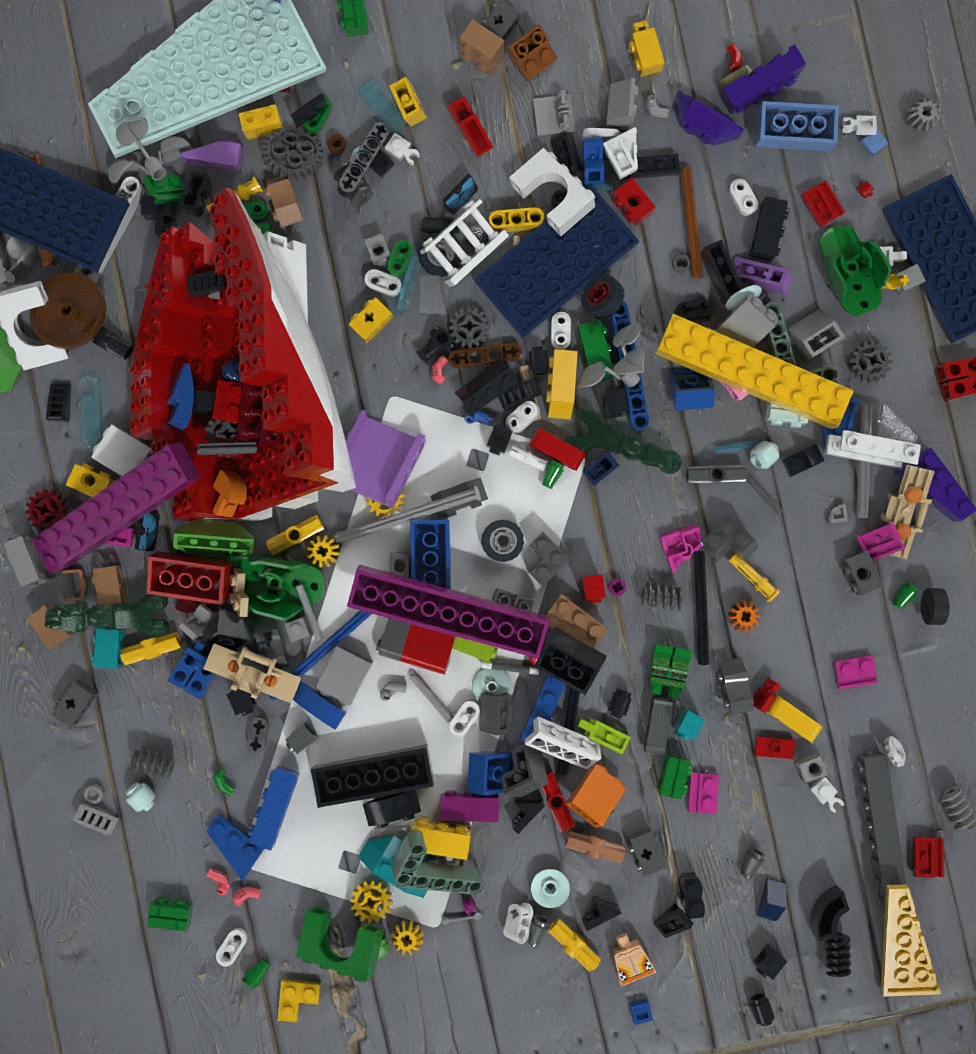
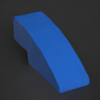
(182, 398)
(319, 705)

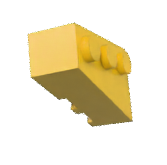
(562, 384)

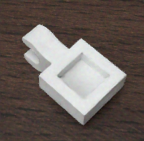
(897, 257)

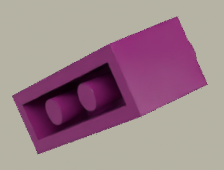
(468, 807)

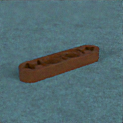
(484, 352)

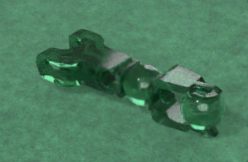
(616, 442)
(78, 616)

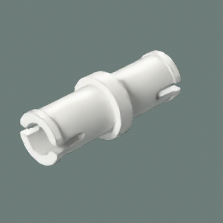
(528, 458)

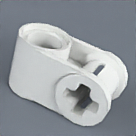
(517, 923)

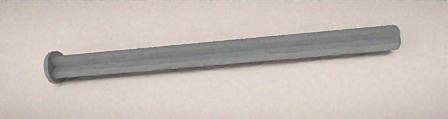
(408, 515)

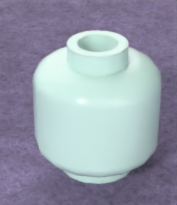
(764, 455)
(140, 797)

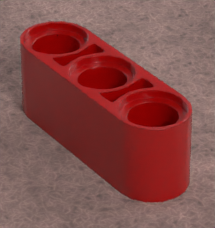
(557, 449)

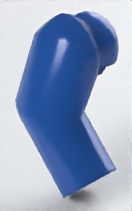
(478, 416)

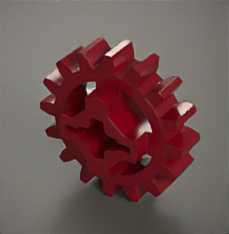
(49, 501)

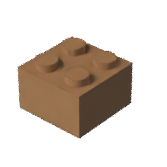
(481, 47)

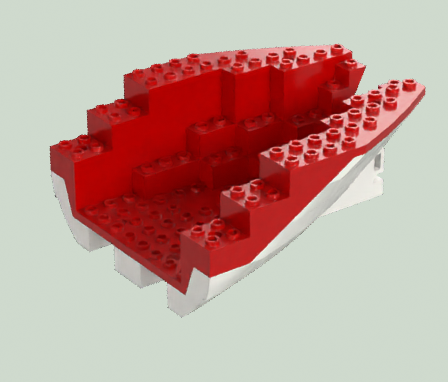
(266, 327)

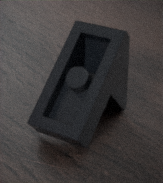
(803, 460)
(530, 809)
(606, 911)
(673, 921)

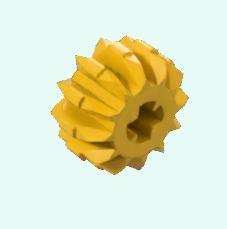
(319, 557)
(414, 939)

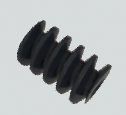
(839, 956)

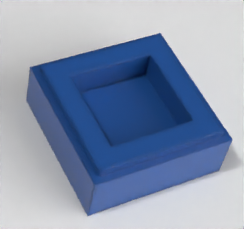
(641, 1011)

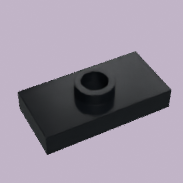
(309, 110)

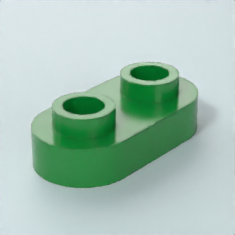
(320, 119)
(257, 216)
(398, 259)

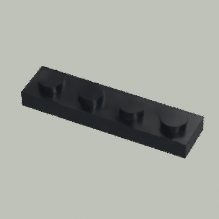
(647, 167)

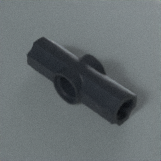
(109, 341)

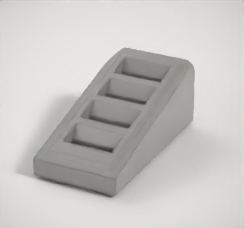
(85, 821)

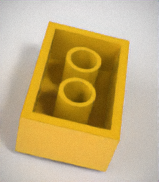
(444, 838)

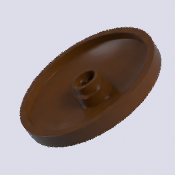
(72, 311)

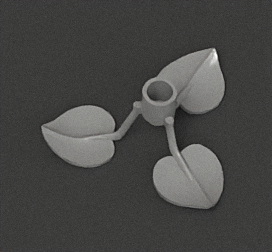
(129, 133)
(23, 253)
(624, 369)

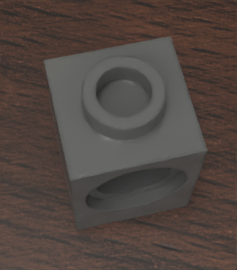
(300, 738)

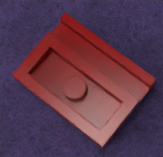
(822, 204)
(227, 401)
(928, 857)

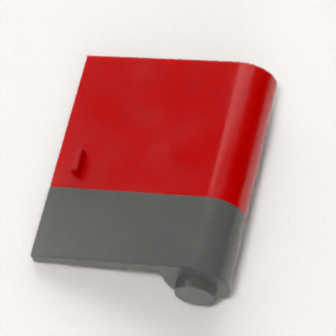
(416, 646)

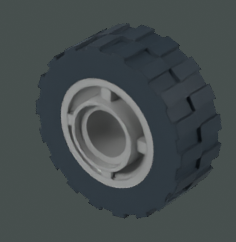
(432, 265)
(490, 540)

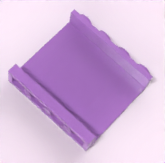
(381, 458)

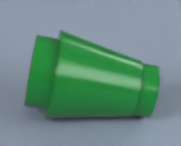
(552, 473)
(905, 595)
(256, 973)

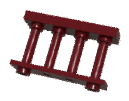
(249, 418)

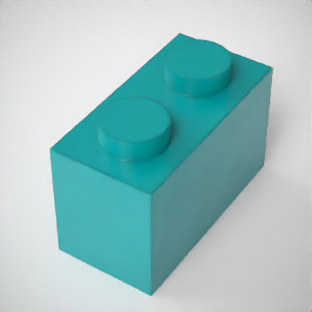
(107, 648)
(687, 724)

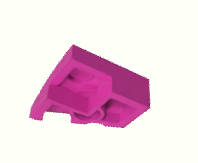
(680, 545)

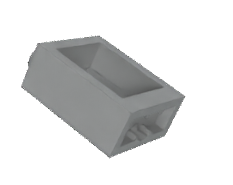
(26, 561)

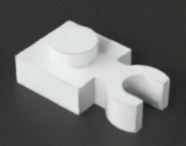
(862, 125)
(399, 148)
(825, 793)

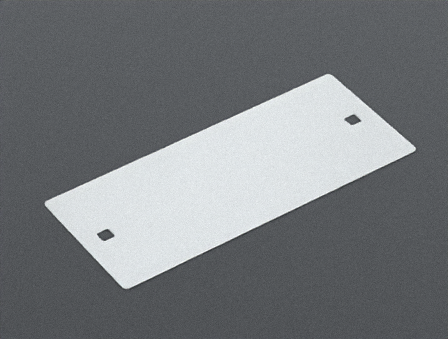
(315, 837)

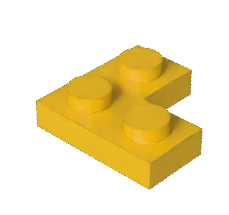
(292, 994)

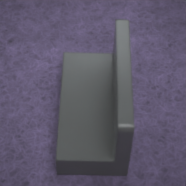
(495, 713)

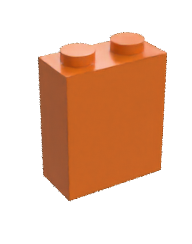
(596, 795)

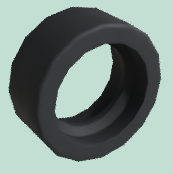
(935, 606)

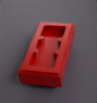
(774, 747)

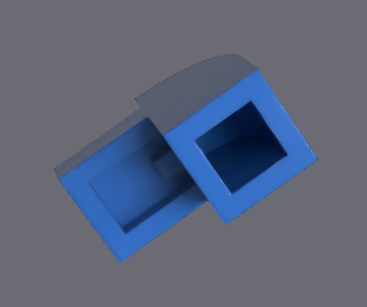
(593, 161)

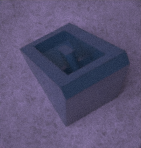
(600, 468)
(773, 900)

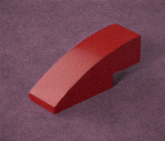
(470, 126)

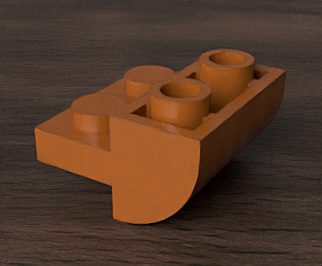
(532, 53)

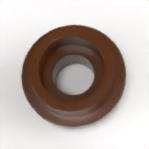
(336, 139)

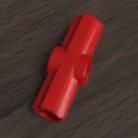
(561, 812)

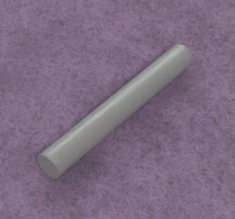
(308, 611)
(431, 697)

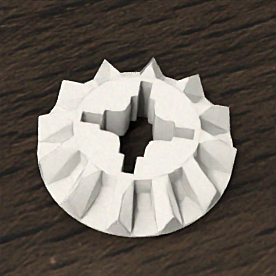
(895, 751)

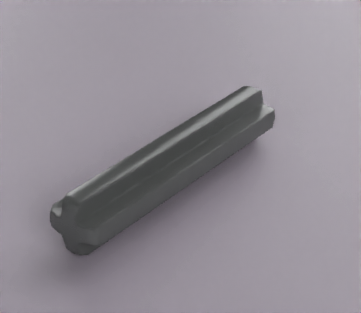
(226, 448)

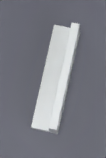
(566, 740)

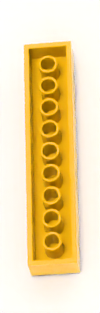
(754, 372)

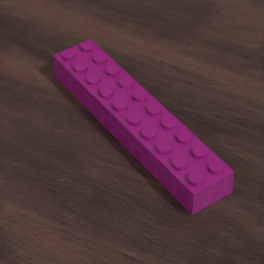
(116, 507)
(448, 611)

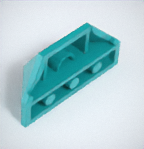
(379, 856)

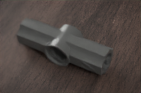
(728, 473)

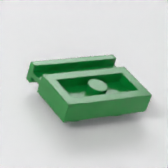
(165, 190)

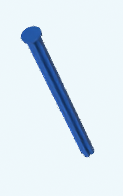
(329, 644)

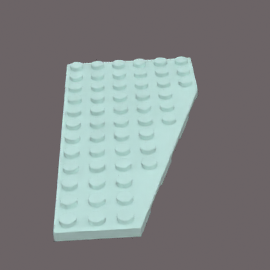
(210, 67)

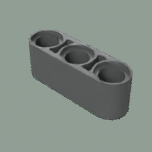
(658, 725)

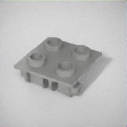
(554, 114)

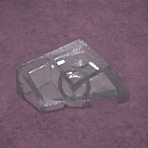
(894, 427)

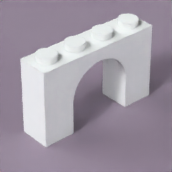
(545, 168)
(29, 352)

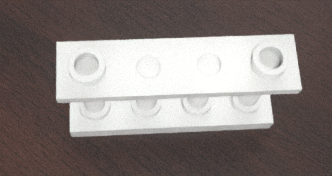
(468, 262)
(872, 449)

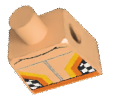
(631, 960)

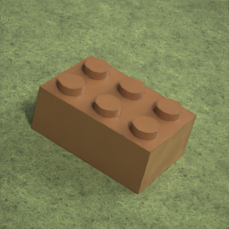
(574, 621)

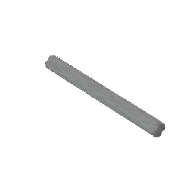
(864, 467)

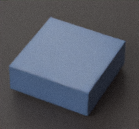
(874, 143)

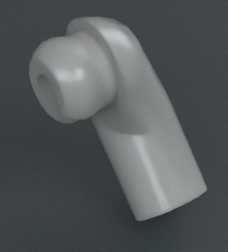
(653, 109)

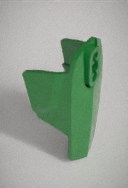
(272, 584)

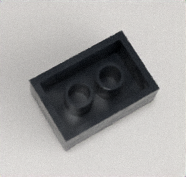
(570, 661)

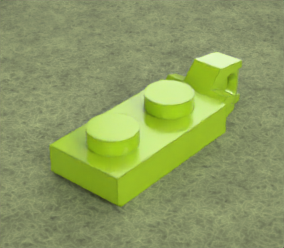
(604, 735)

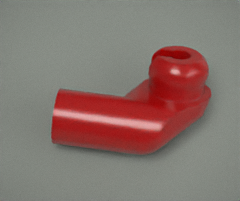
(736, 57)

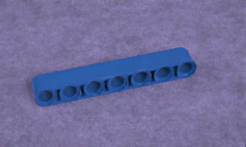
(638, 393)

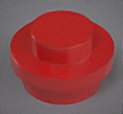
(865, 189)

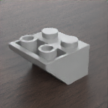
(621, 104)
(815, 334)

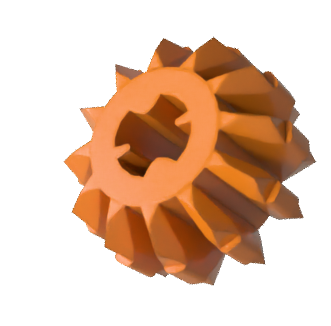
(750, 617)

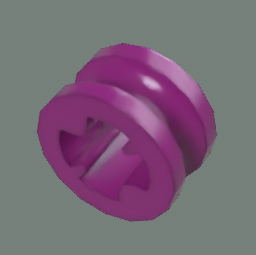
(619, 592)
(469, 905)

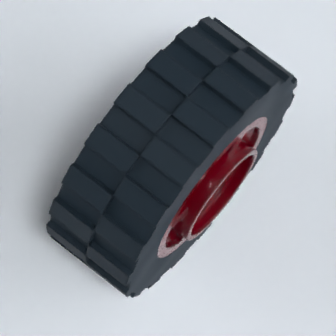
(602, 297)

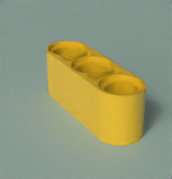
(524, 214)
(794, 719)

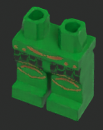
(671, 675)

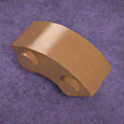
(284, 200)

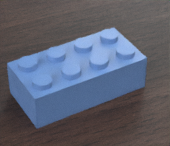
(797, 126)

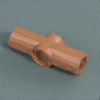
(595, 846)

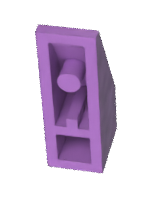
(217, 155)
(767, 276)

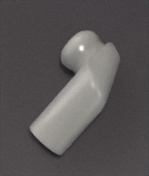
(390, 688)

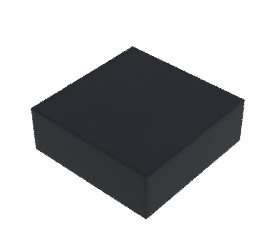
(381, 164)

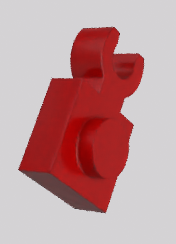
(764, 697)

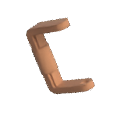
(82, 584)

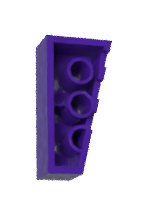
(763, 81)
(944, 489)

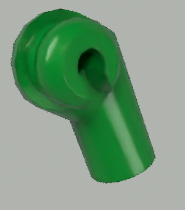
(220, 783)

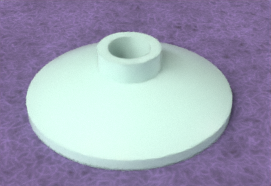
(735, 299)
(488, 676)
(550, 897)

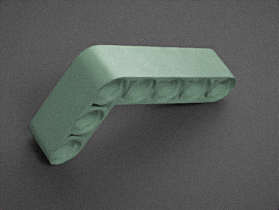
(783, 340)
(413, 873)

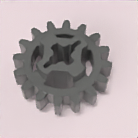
(477, 327)
(878, 358)
(216, 437)

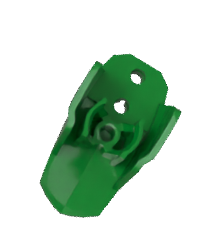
(854, 264)

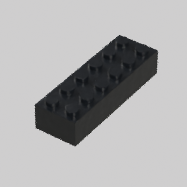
(372, 776)

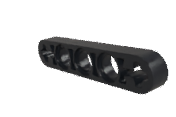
(362, 167)

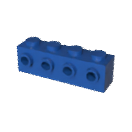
(274, 807)

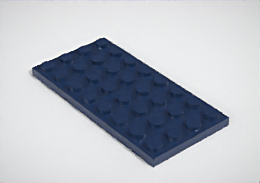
(57, 212)
(941, 238)
(552, 268)

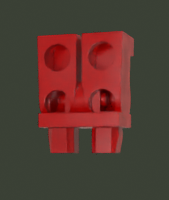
(957, 369)

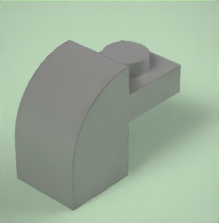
(196, 623)

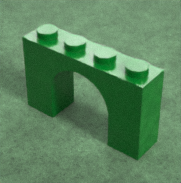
(315, 948)

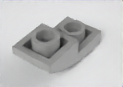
(512, 599)

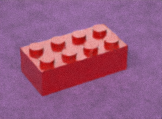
(188, 577)

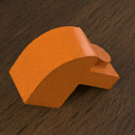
(231, 491)

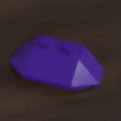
(705, 122)

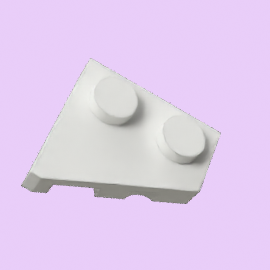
(623, 153)

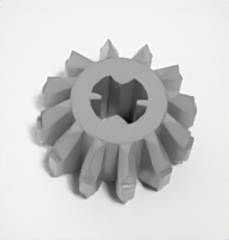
(918, 119)

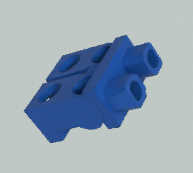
(190, 672)

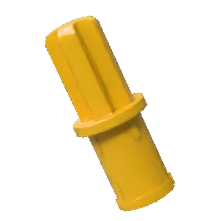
(896, 281)

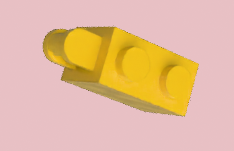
(646, 49)

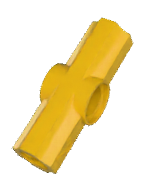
(284, 541)
(151, 648)
(574, 944)

